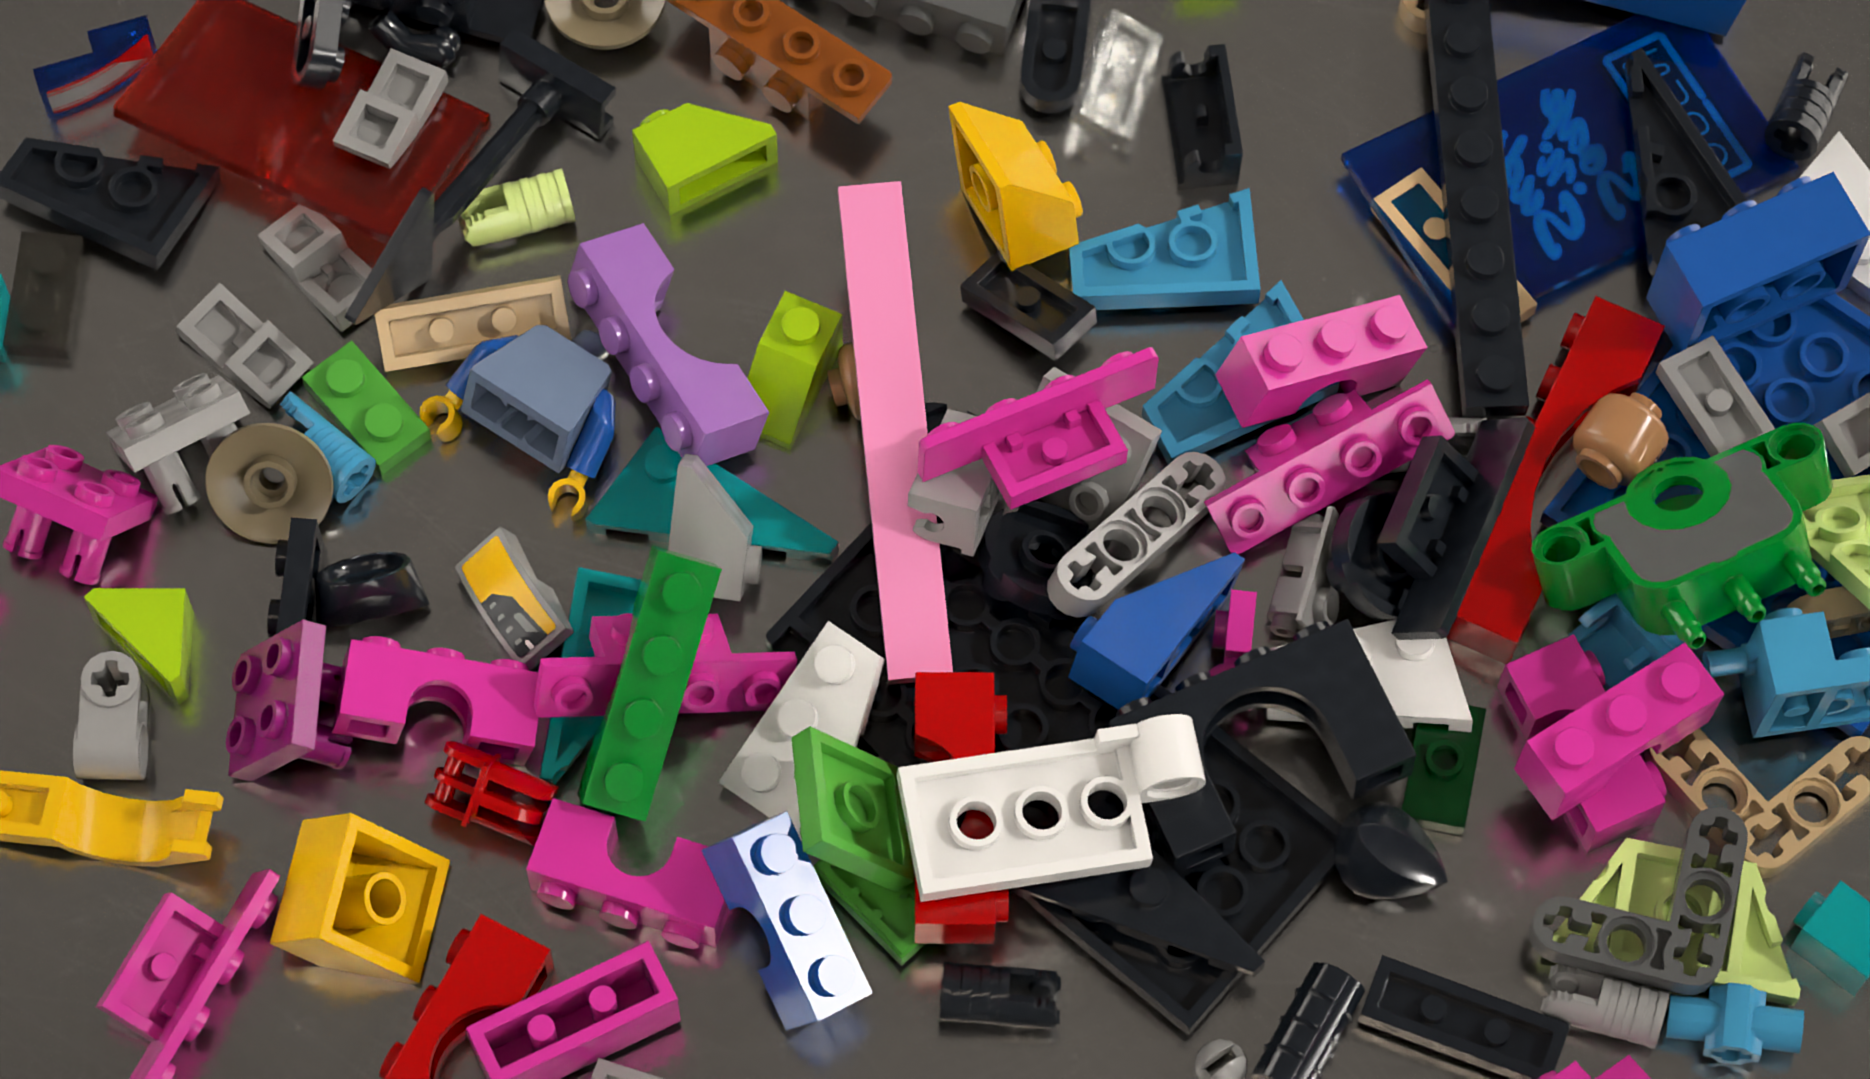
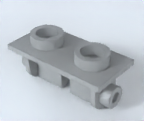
(1311, 597)

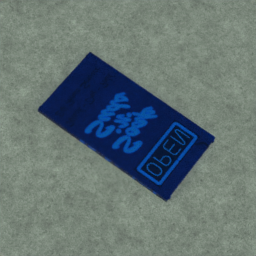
(1574, 153)

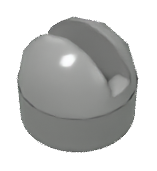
(1213, 1051)

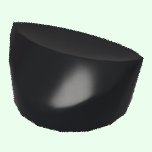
(367, 589)
(1386, 854)

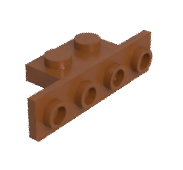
(788, 57)

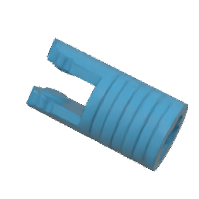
(348, 462)

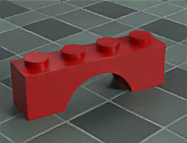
(953, 721)
(486, 974)

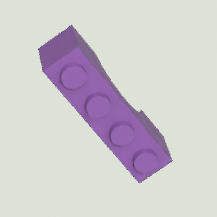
(698, 403)

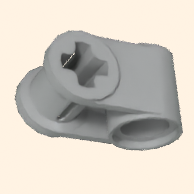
(111, 730)

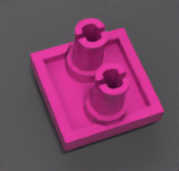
(63, 489)

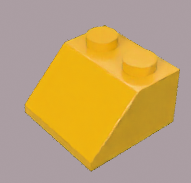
(1013, 185)
(360, 899)

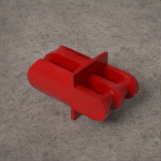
(500, 797)

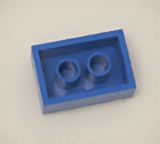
(1758, 262)

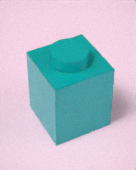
(1836, 936)

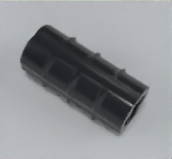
(1311, 1025)

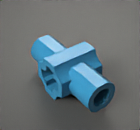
(1734, 1023)

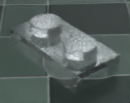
(1116, 78)

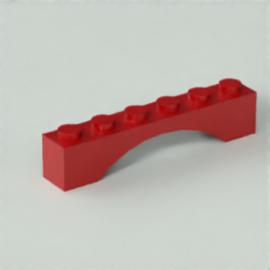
(1605, 356)

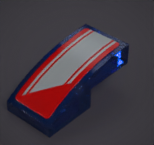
(117, 57)

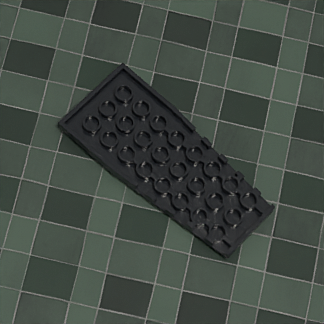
(1281, 834)

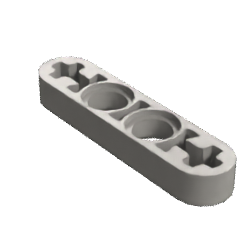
(1139, 535)

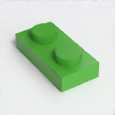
(366, 407)

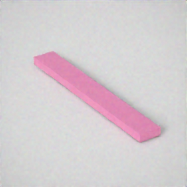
(892, 426)

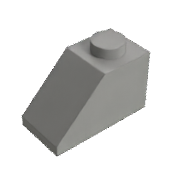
(713, 528)

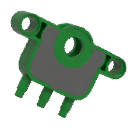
(1696, 552)

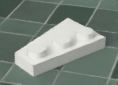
(826, 691)

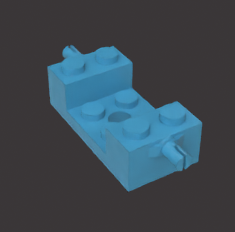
(1793, 675)

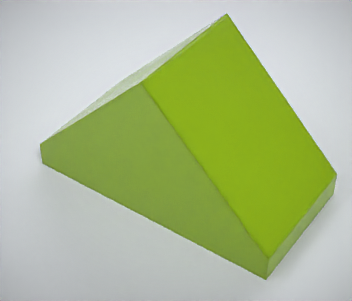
(152, 629)

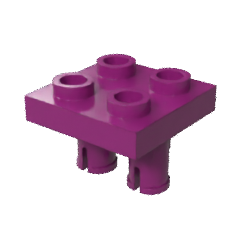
(279, 703)

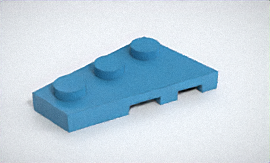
(1183, 262)
(1193, 405)

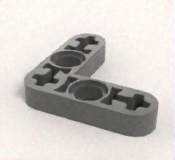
(1660, 938)

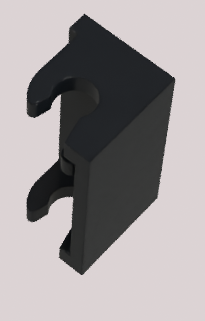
(1202, 120)

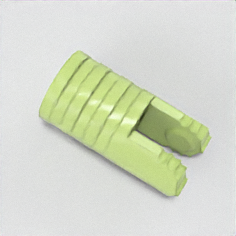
(518, 209)

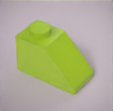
(700, 152)
(794, 364)

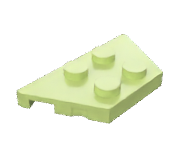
(1642, 882)

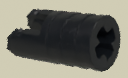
(1803, 111)
(999, 995)

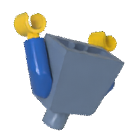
(540, 397)

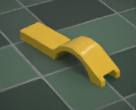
(103, 825)

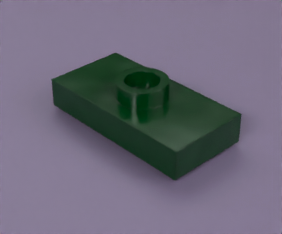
(1443, 774)

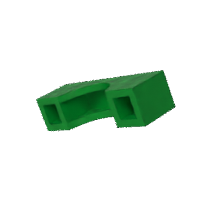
(650, 683)

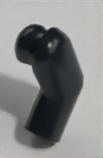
(433, 48)

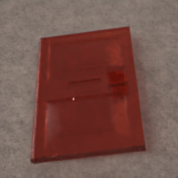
(230, 98)

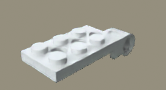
(1134, 761)

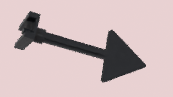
(548, 88)

